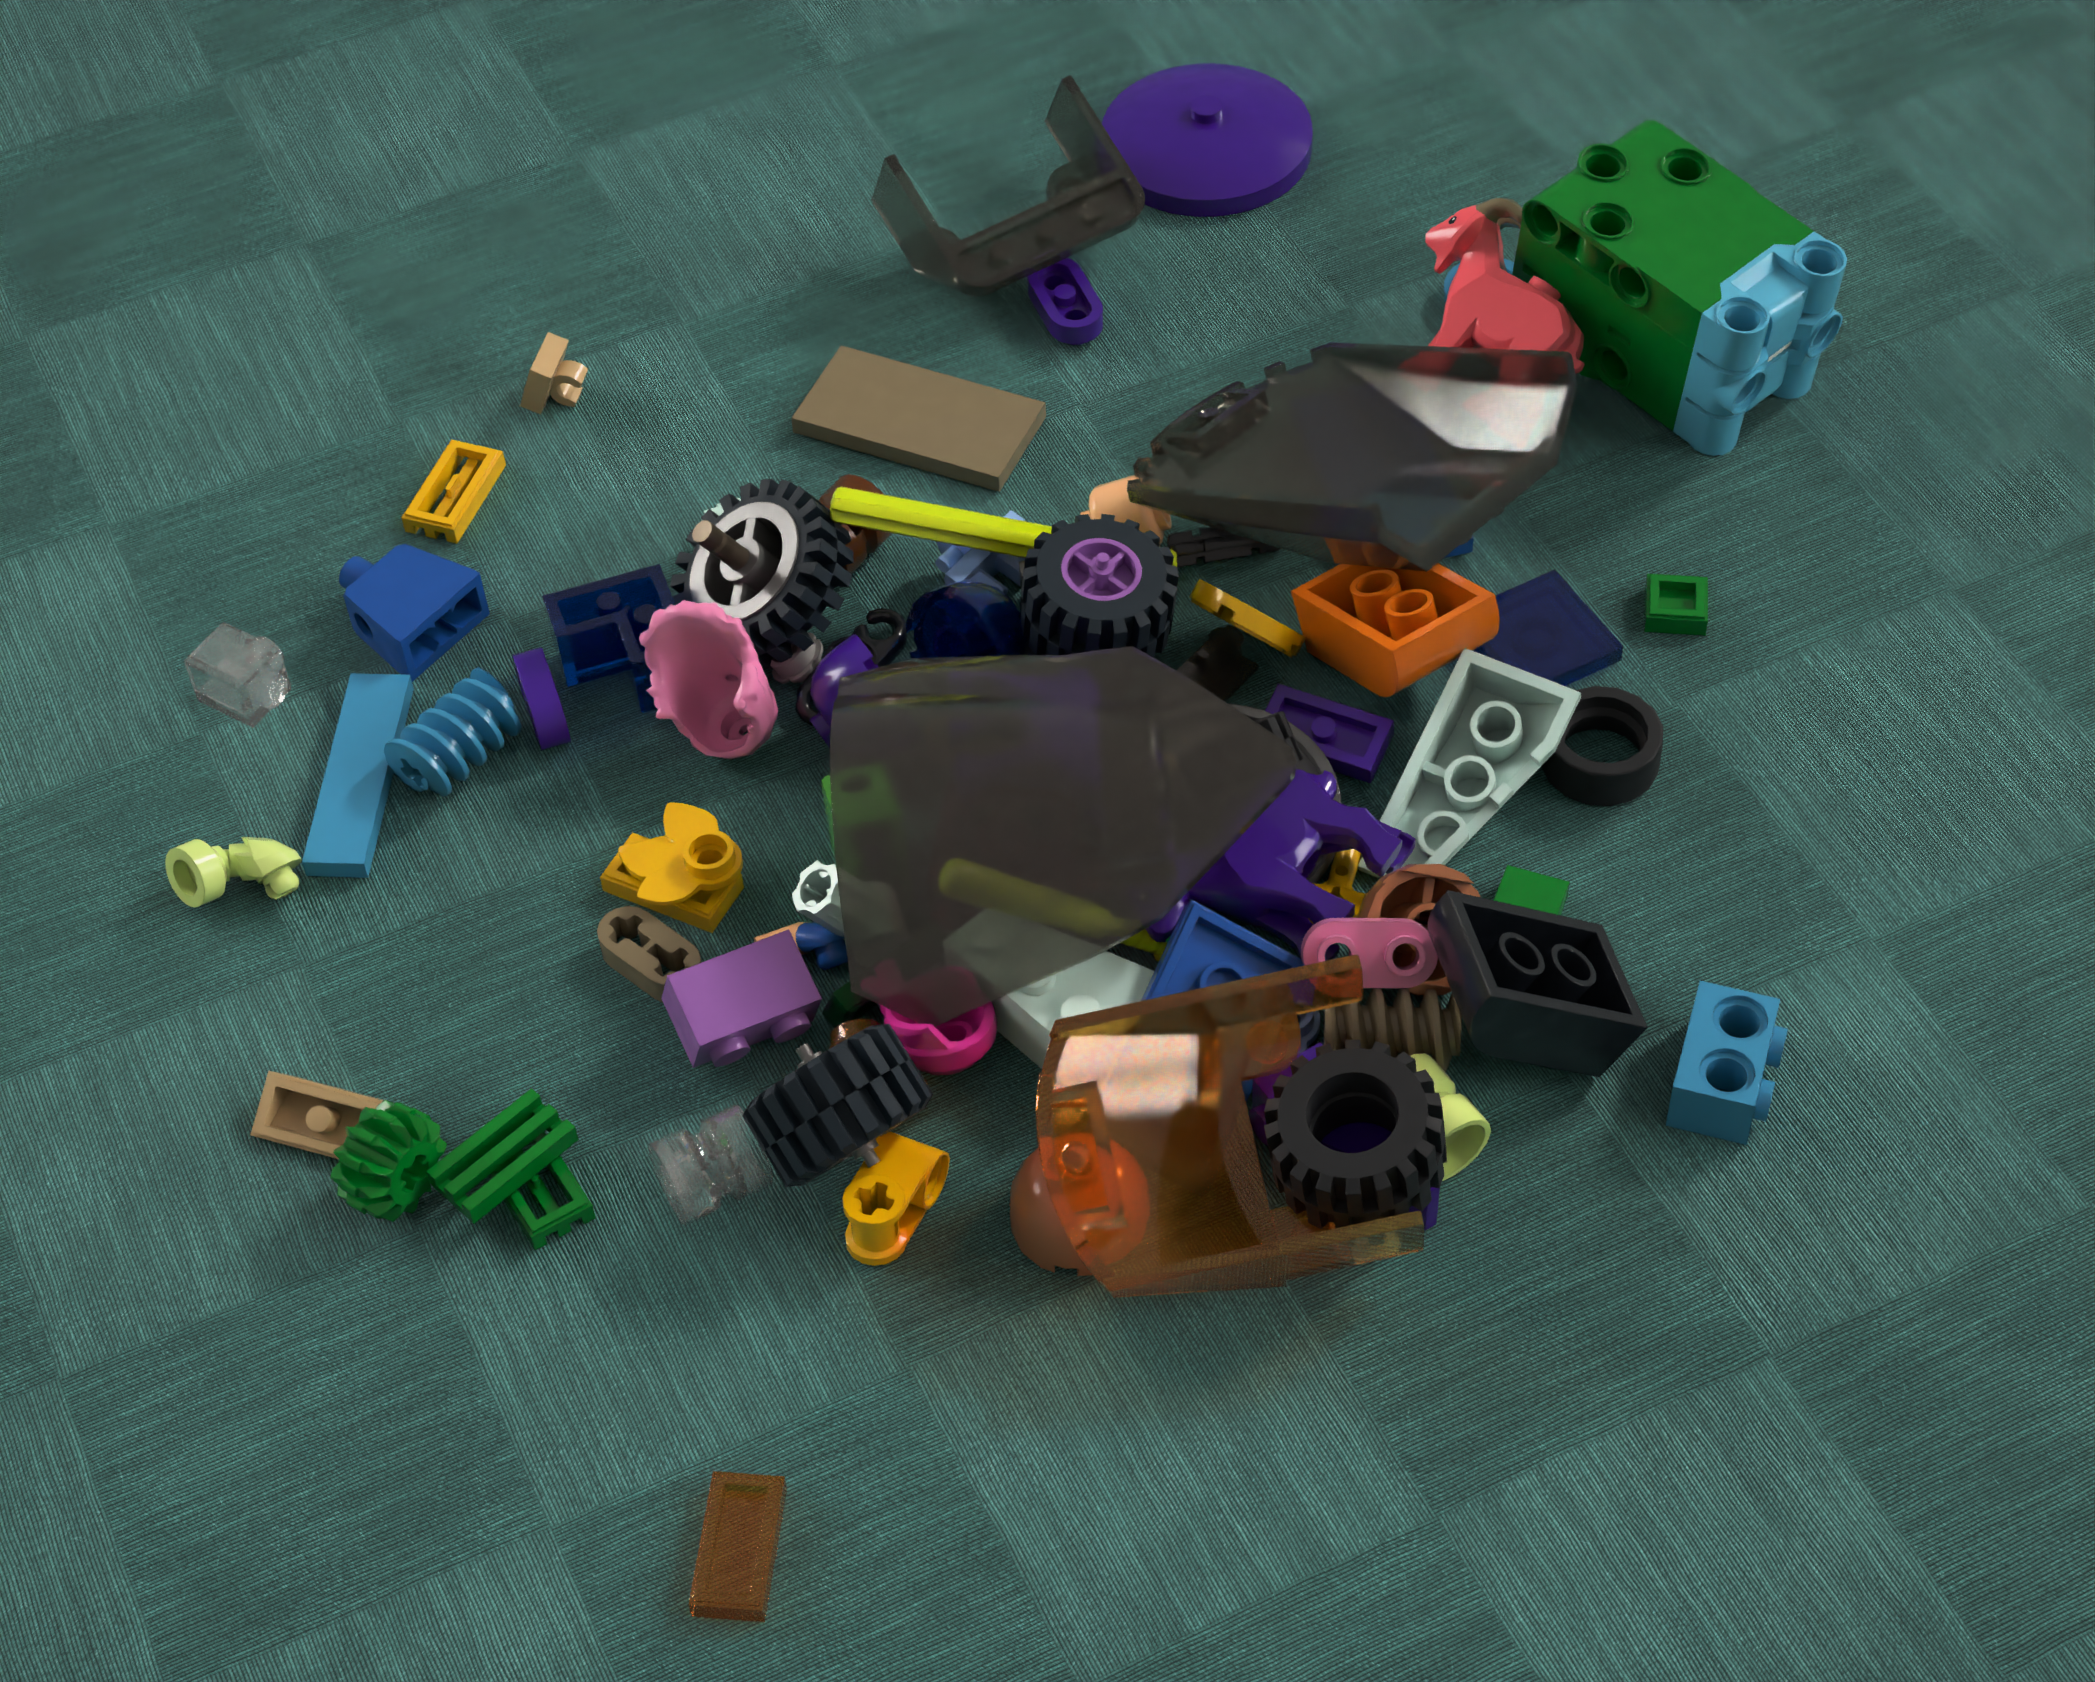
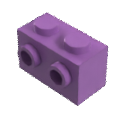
(741, 1000)

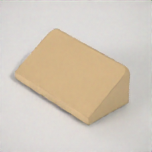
(307, 1113)

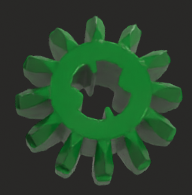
(387, 1160)

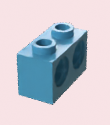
(1718, 1060)

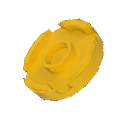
(1246, 618)

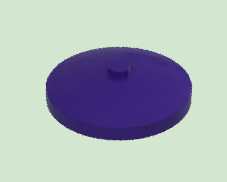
(1211, 138)

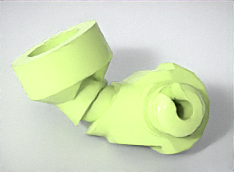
(201, 871)

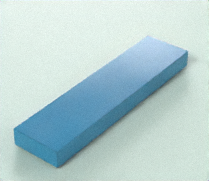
(357, 776)

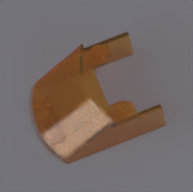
(1157, 1145)

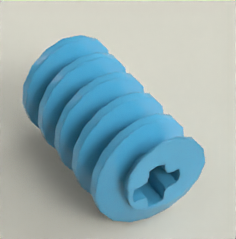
(452, 732)

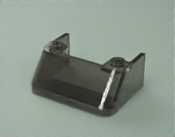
(1084, 206)

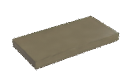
(919, 418)

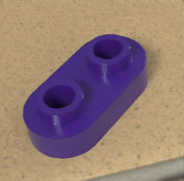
(1066, 302)

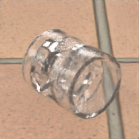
(725, 1145)

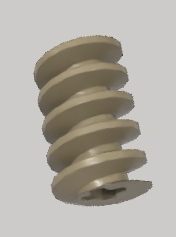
(1401, 1026)

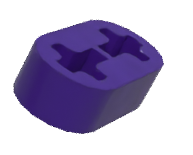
(541, 698)

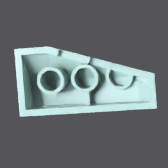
(1475, 754)

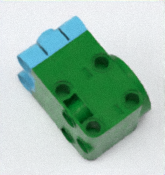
(1683, 282)

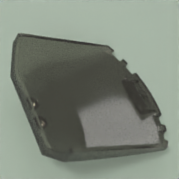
(1365, 450)

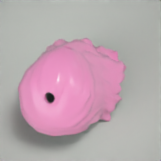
(708, 679)

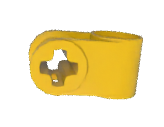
(892, 1197)

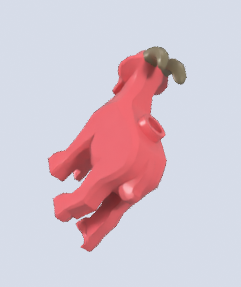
(1485, 301)

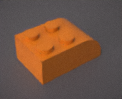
(1393, 623)

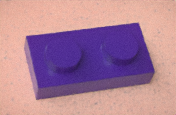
(1346, 735)

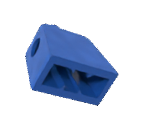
(412, 605)

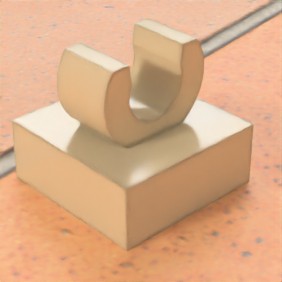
(553, 376)

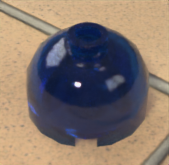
(965, 622)

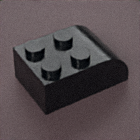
(1535, 984)

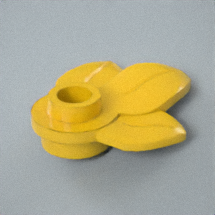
(685, 859)

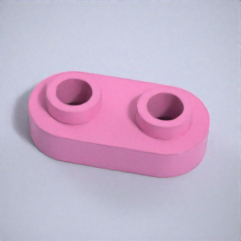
(1374, 943)

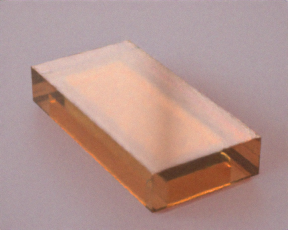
(738, 1546)

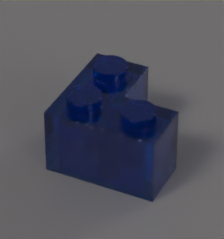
(600, 627)

